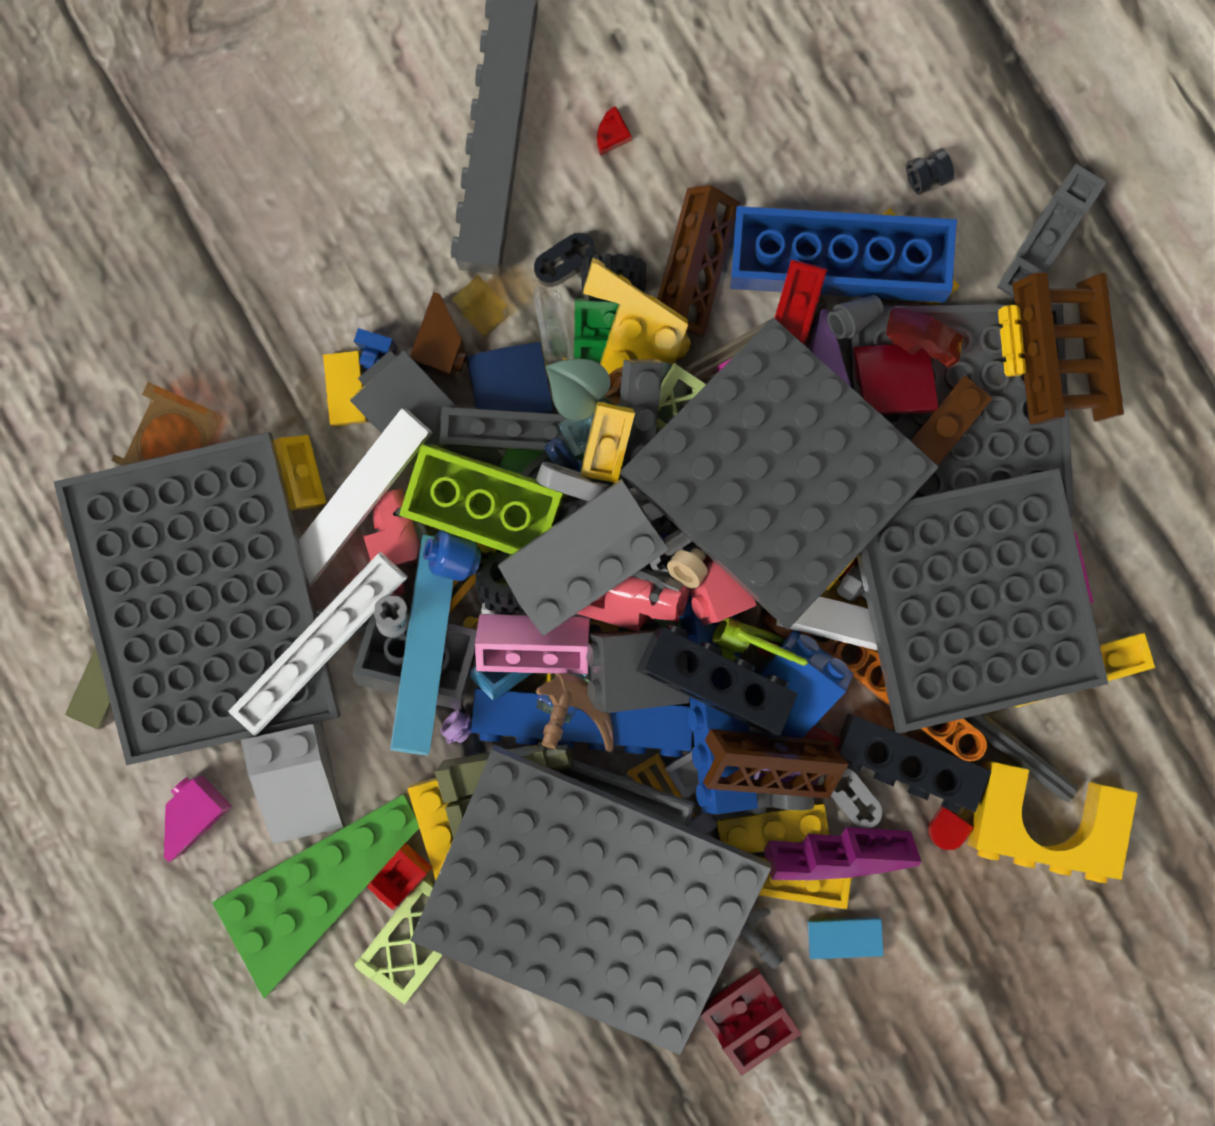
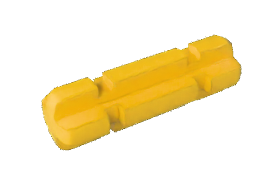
(1012, 341)

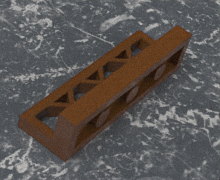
(690, 254)
(779, 754)

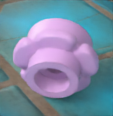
(456, 727)

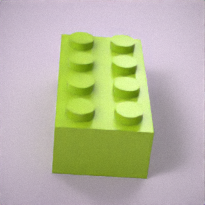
(479, 500)

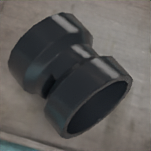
(930, 171)

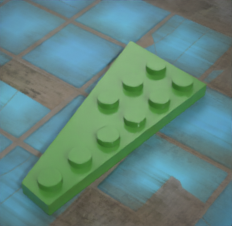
(295, 902)

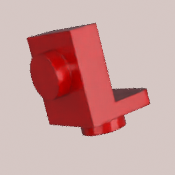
(399, 876)

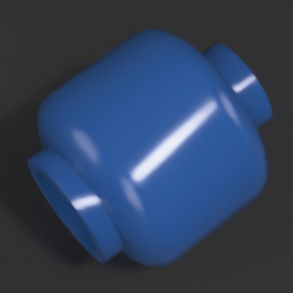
(452, 556)

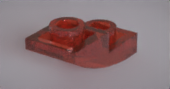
(918, 331)

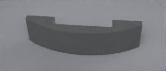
(1053, 226)

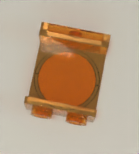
(170, 427)

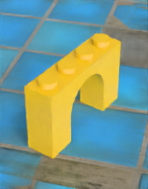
(1095, 848)

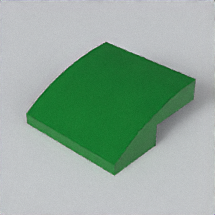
(592, 327)

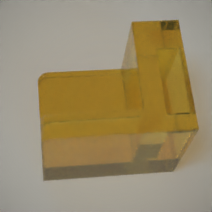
(481, 306)

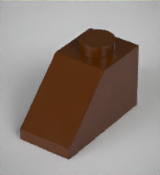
(438, 342)

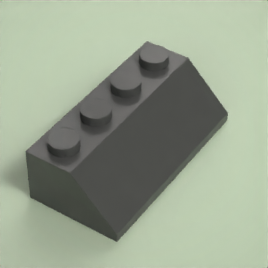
(582, 557)

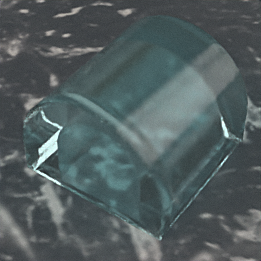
(576, 434)

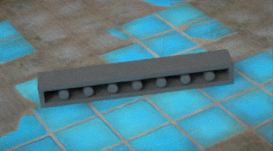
(495, 135)

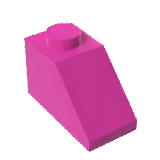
(190, 814)

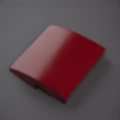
(895, 379)
(749, 1021)

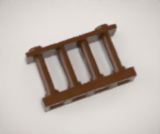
(1042, 363)

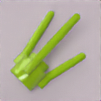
(736, 636)

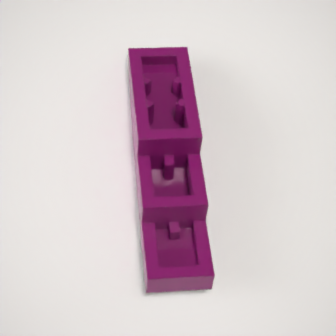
(844, 856)

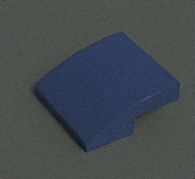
(510, 379)

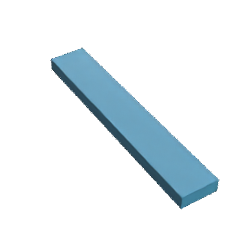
(422, 660)

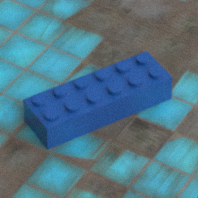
(860, 251)

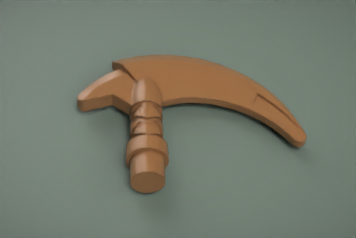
(572, 692)

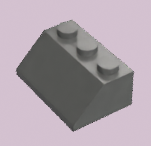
(381, 662)

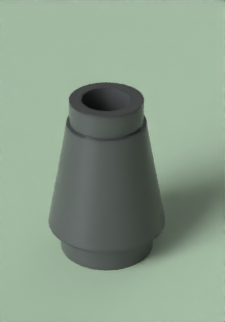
(852, 316)

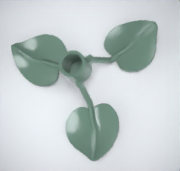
(583, 382)

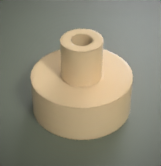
(688, 567)

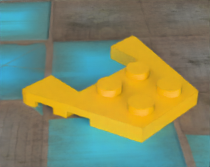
(641, 324)

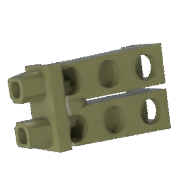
(460, 775)

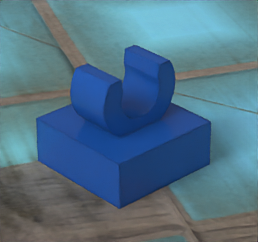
(373, 347)

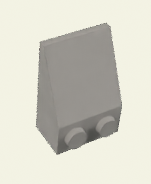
(294, 782)

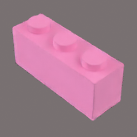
(516, 645)

